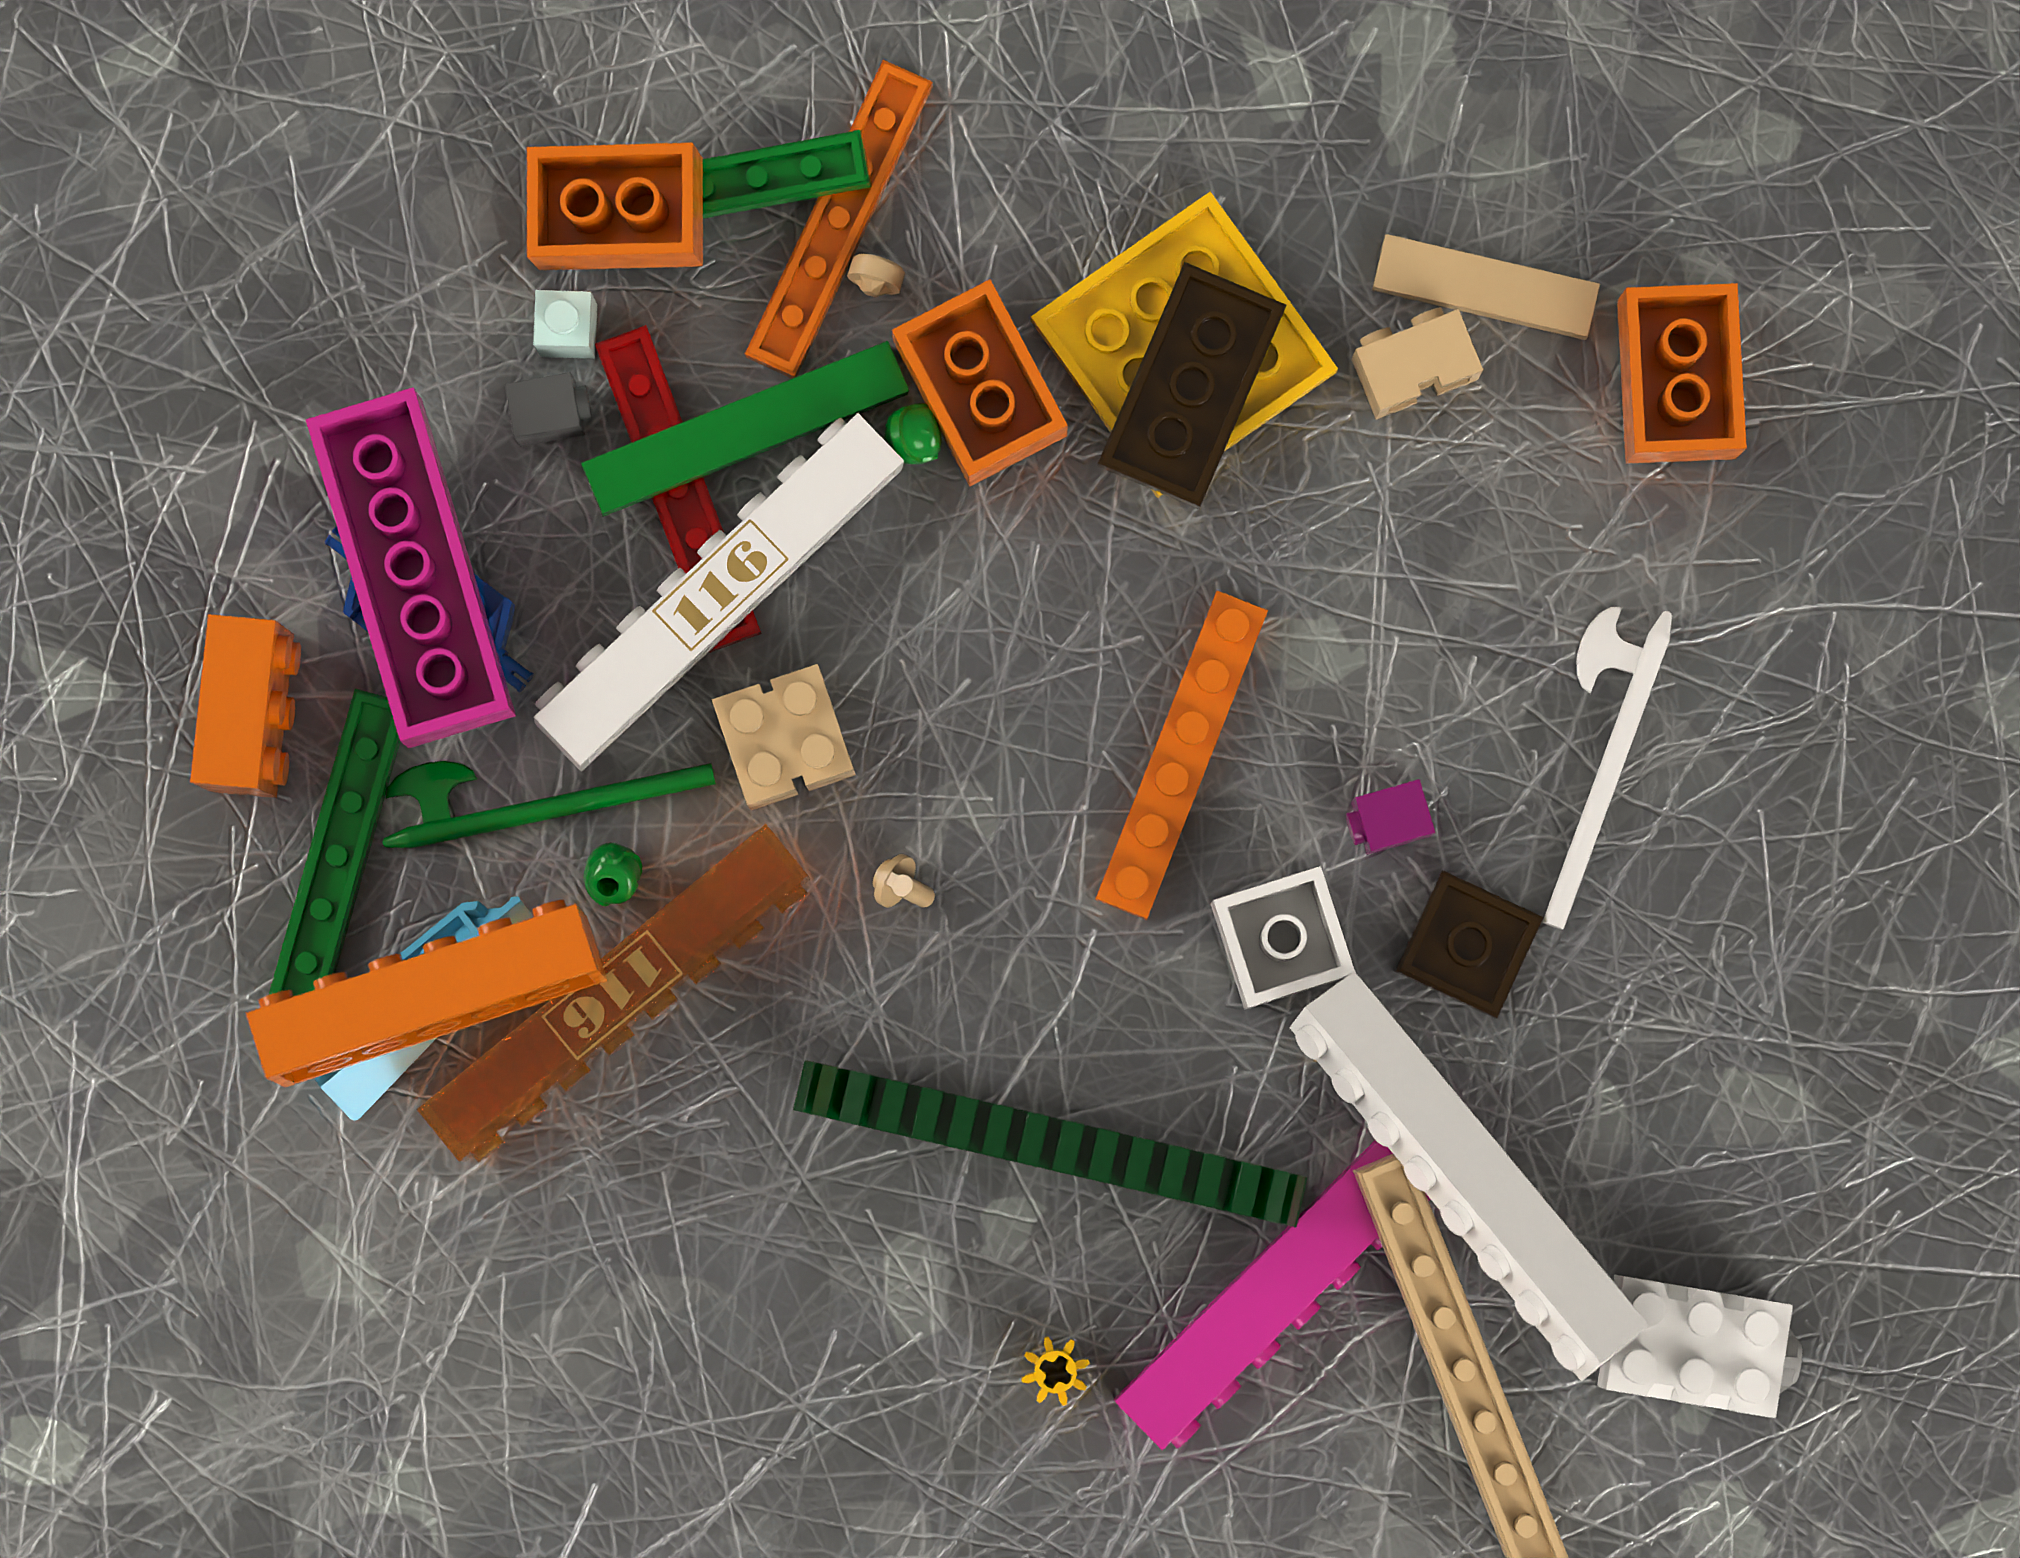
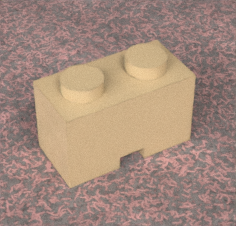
(1423, 356)

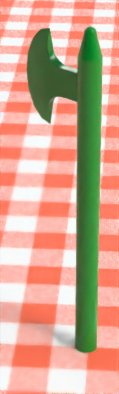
(434, 781)

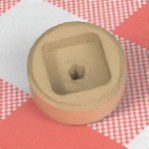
(876, 275)

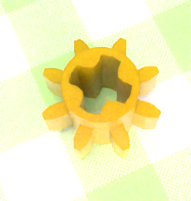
(1059, 1385)

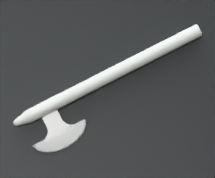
(1598, 651)

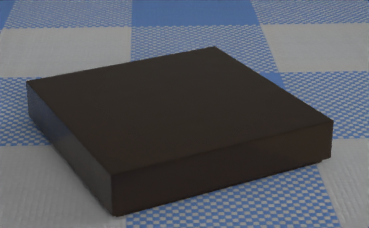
(1469, 944)

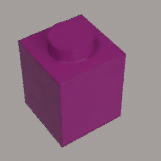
(1390, 817)

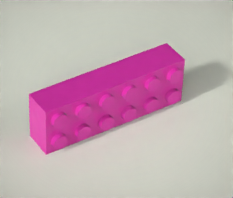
(410, 568)

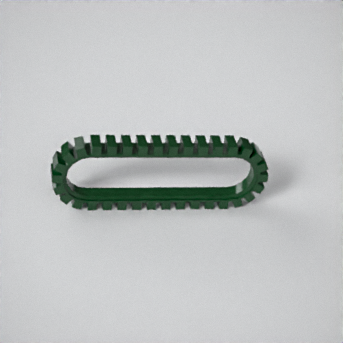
(1050, 1143)

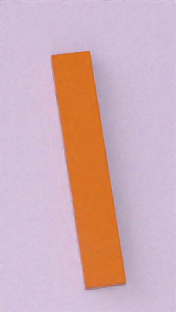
(837, 225)

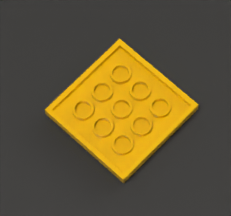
(1111, 315)

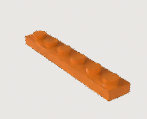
(1181, 755)

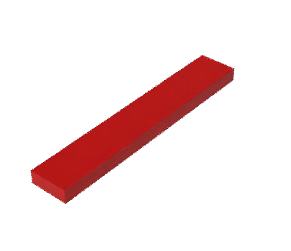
(648, 409)

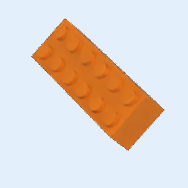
(425, 995)

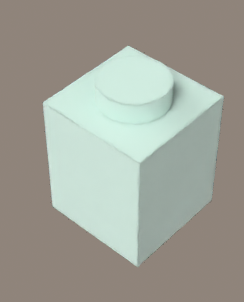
(565, 324)

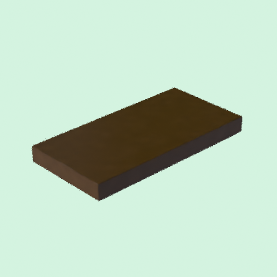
(1191, 385)

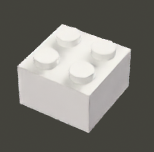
(1282, 937)

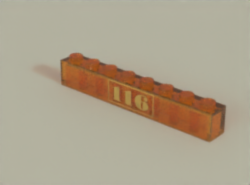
(641, 978)

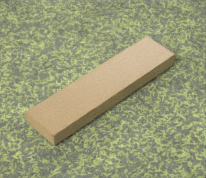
(1486, 287)

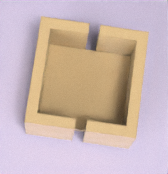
(783, 737)

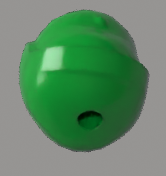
(914, 434)
(612, 874)

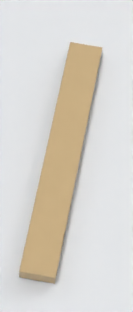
(1459, 1361)

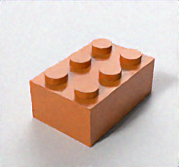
(615, 206)
(1681, 373)
(980, 382)
(244, 706)

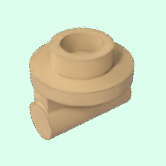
(896, 881)

